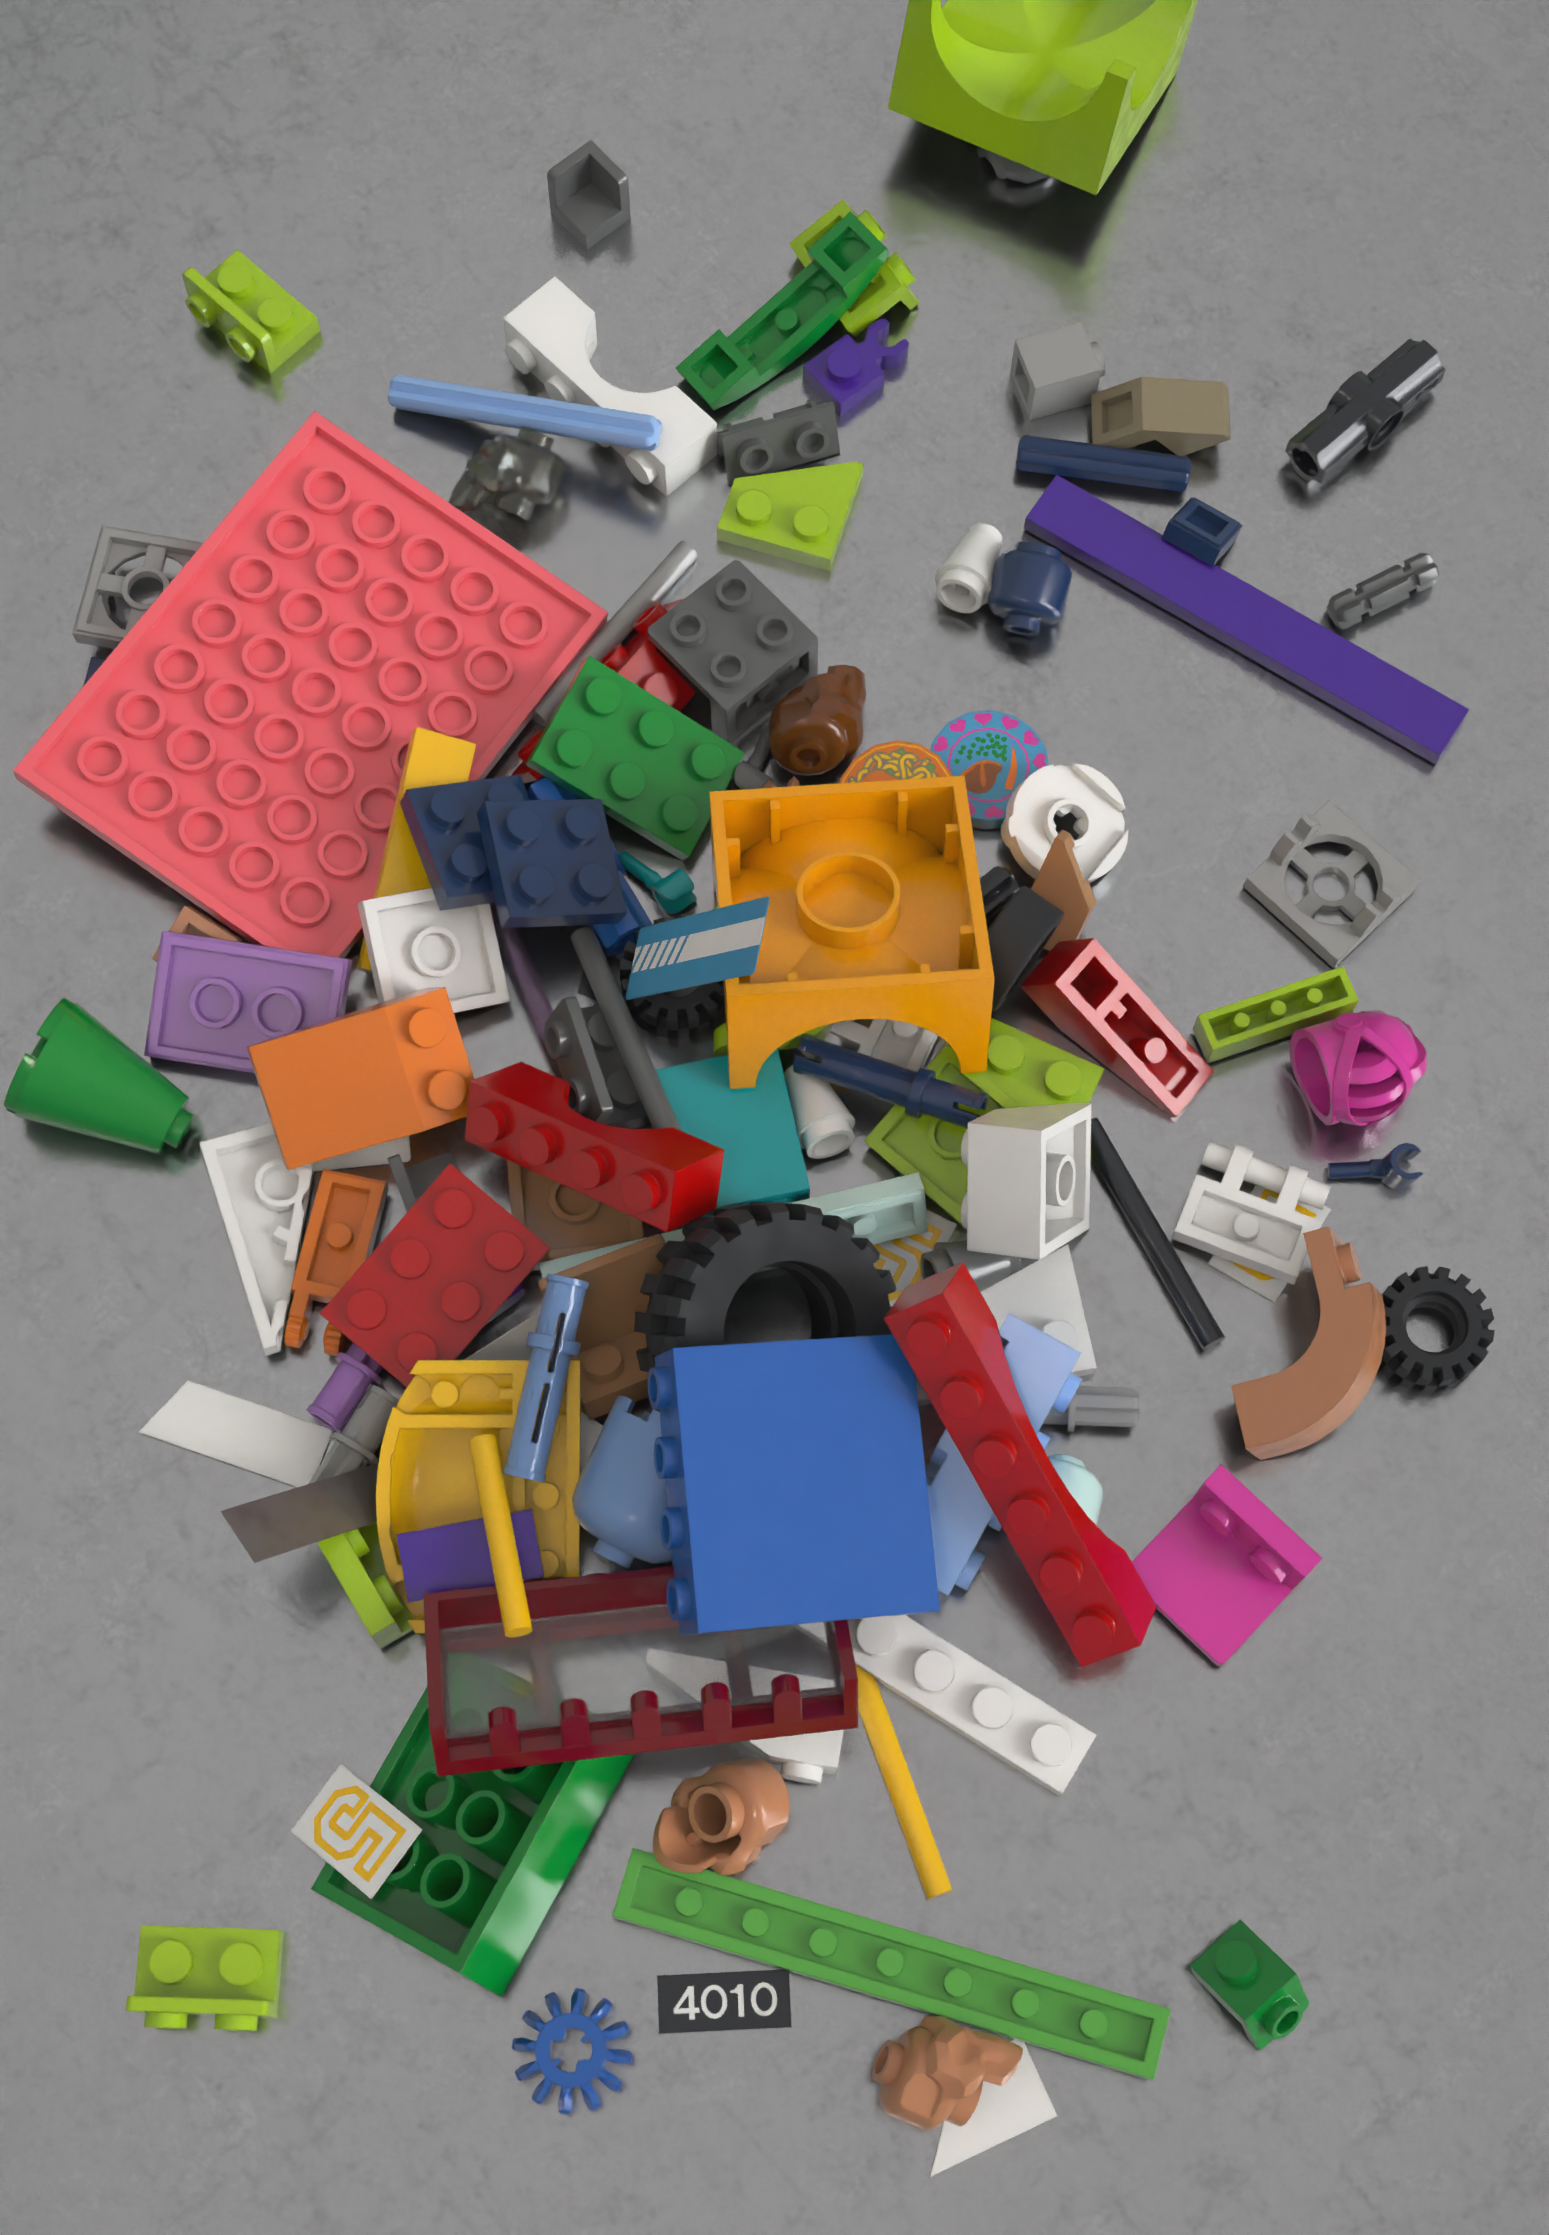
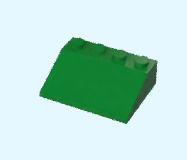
(486, 1853)

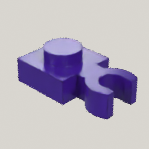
(852, 371)

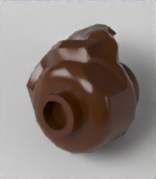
(819, 722)

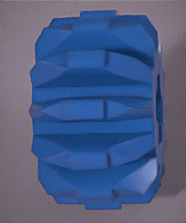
(558, 2031)

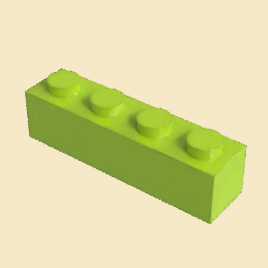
(1274, 1014)

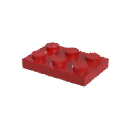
(435, 1277)

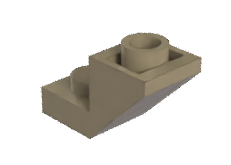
(1172, 411)

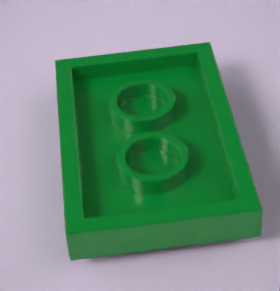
(635, 756)

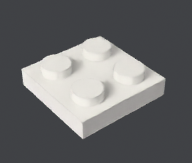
(422, 948)

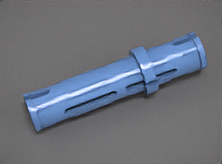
(565, 1298)

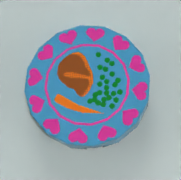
(994, 756)

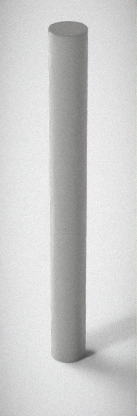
(621, 622)

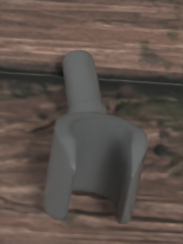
(749, 773)

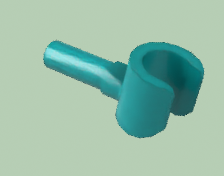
(671, 892)

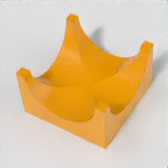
(863, 917)

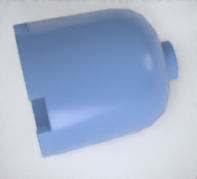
(620, 1491)

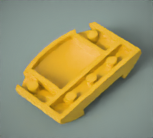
(429, 1468)

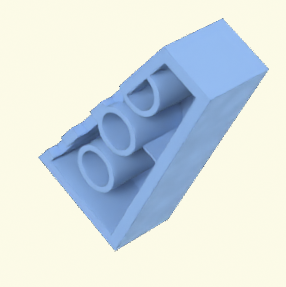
(956, 1503)

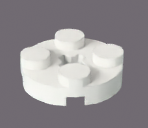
(1061, 790)

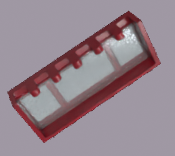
(617, 1677)

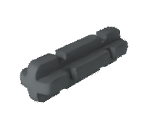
(1382, 590)

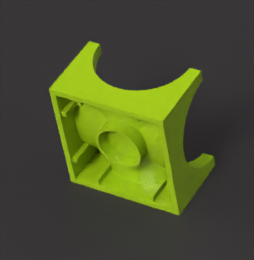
(1041, 78)

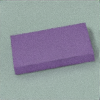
(231, 994)

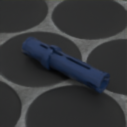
(916, 1091)

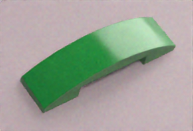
(791, 320)

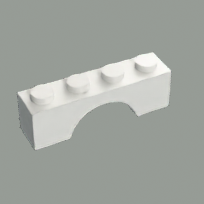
(555, 341)

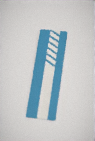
(698, 949)

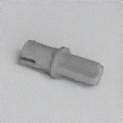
(1099, 1408)
(360, 1435)

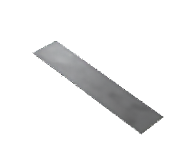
(305, 1514)

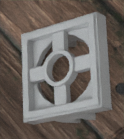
(112, 550)
(1326, 939)

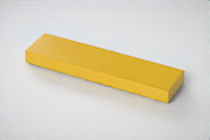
(429, 761)

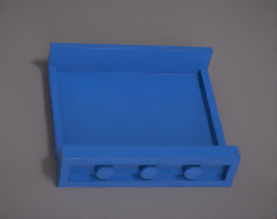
(792, 1483)

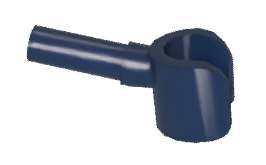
(1384, 1168)

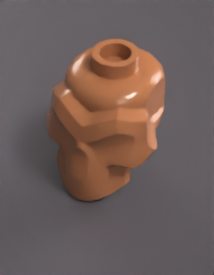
(722, 1817)
(939, 2072)

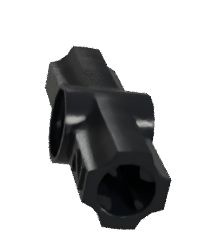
(1365, 410)

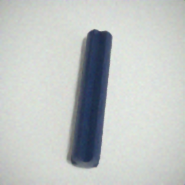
(1103, 463)

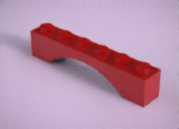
(965, 1373)

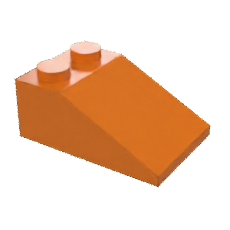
(364, 1077)

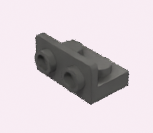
(593, 1066)

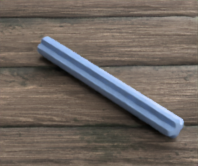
(520, 410)

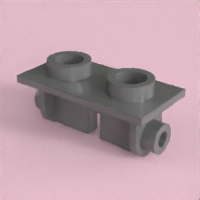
(779, 442)

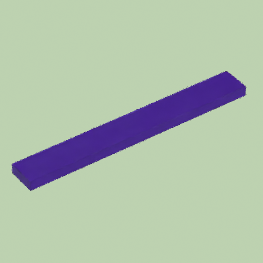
(1246, 619)

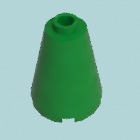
(96, 1085)

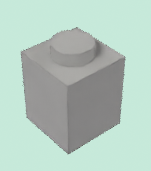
(1056, 370)

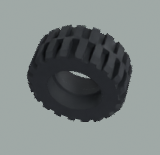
(724, 1250)

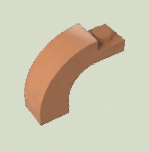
(1334, 1373)

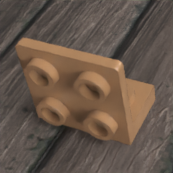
(608, 1323)

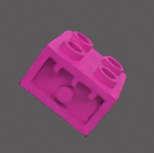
(1223, 1566)

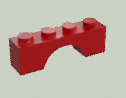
(641, 1172)

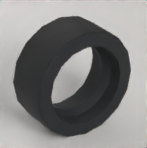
(1019, 938)

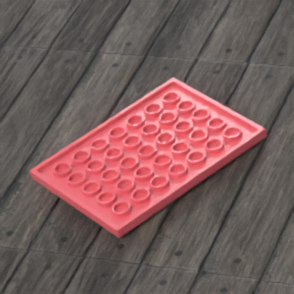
(276, 683)

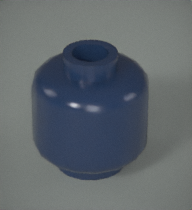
(1029, 588)

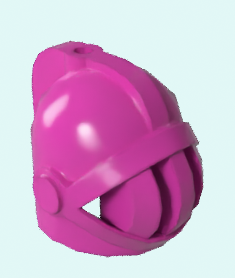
(1357, 1066)

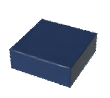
(1202, 531)

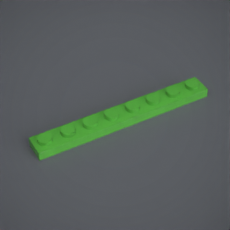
(895, 1965)

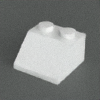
(1027, 1179)

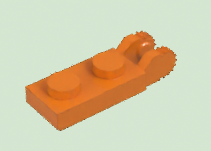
(333, 1249)

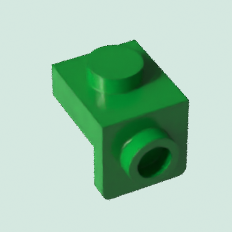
(1252, 1984)

